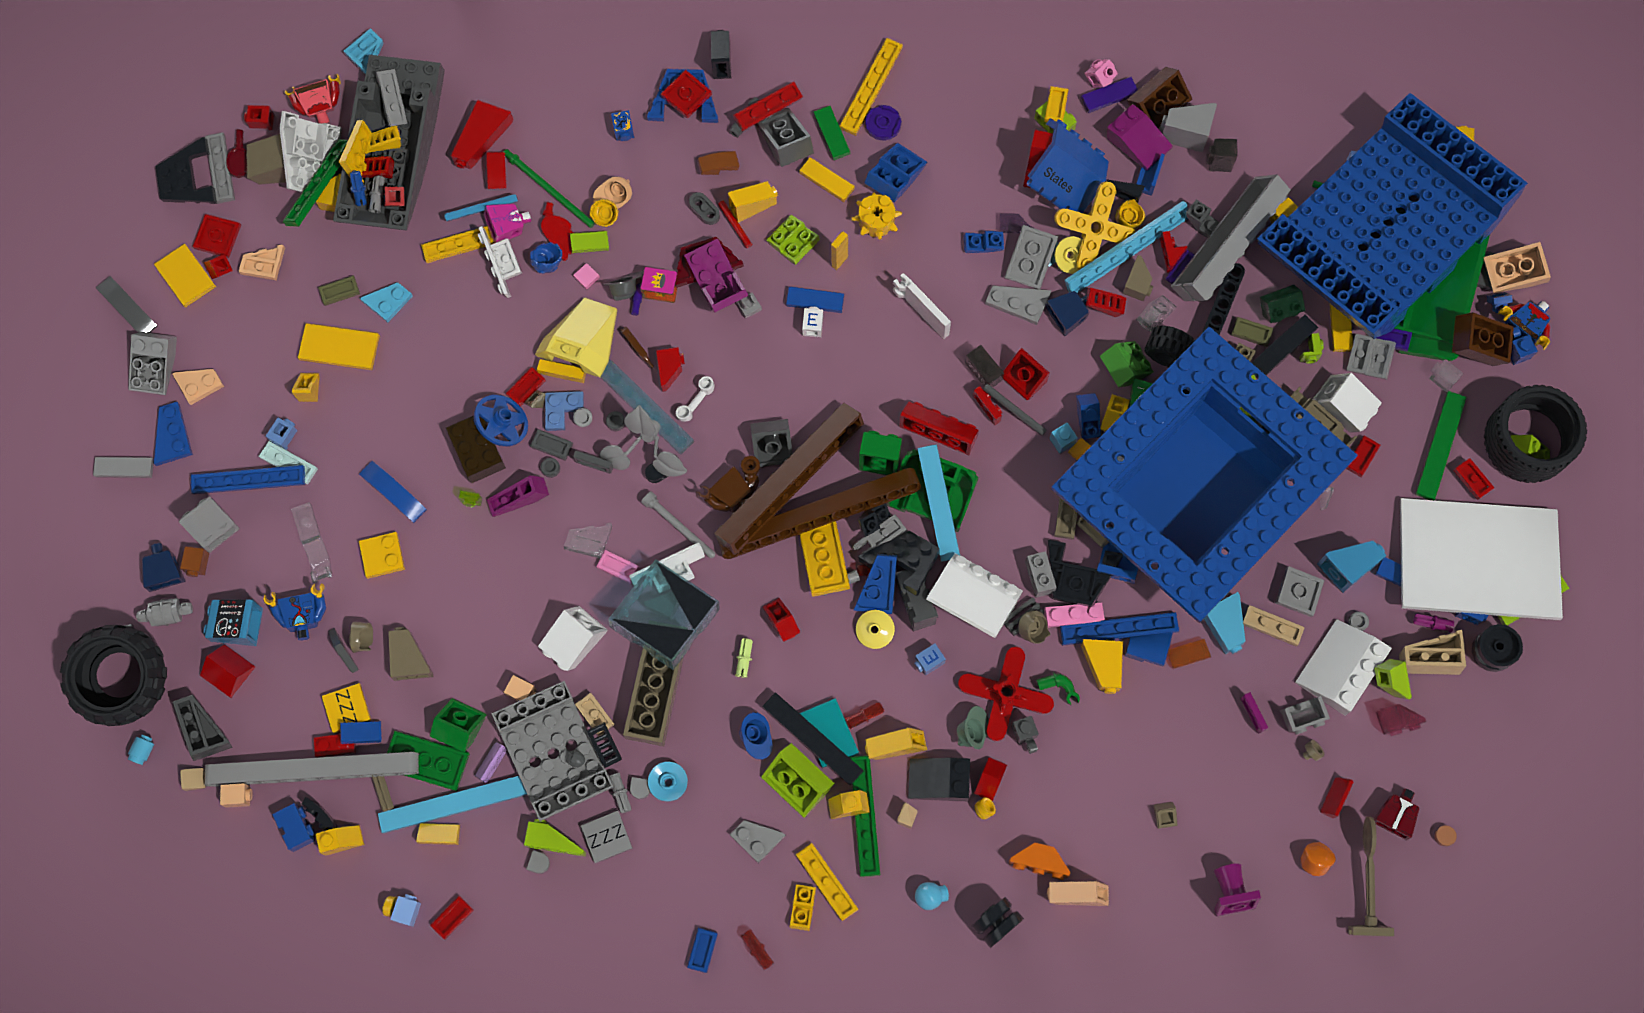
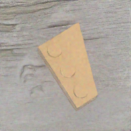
(1436, 656)

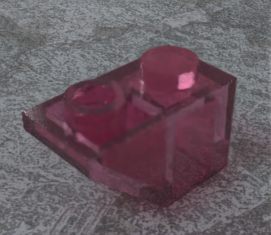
(1397, 718)

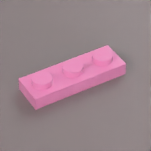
(1073, 614)

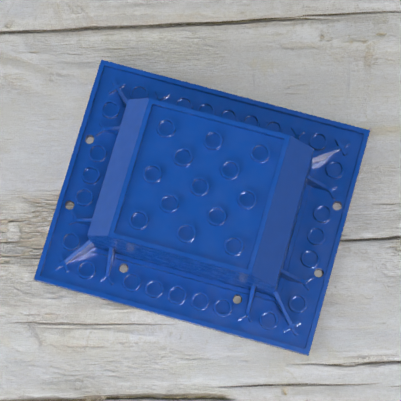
(1204, 473)

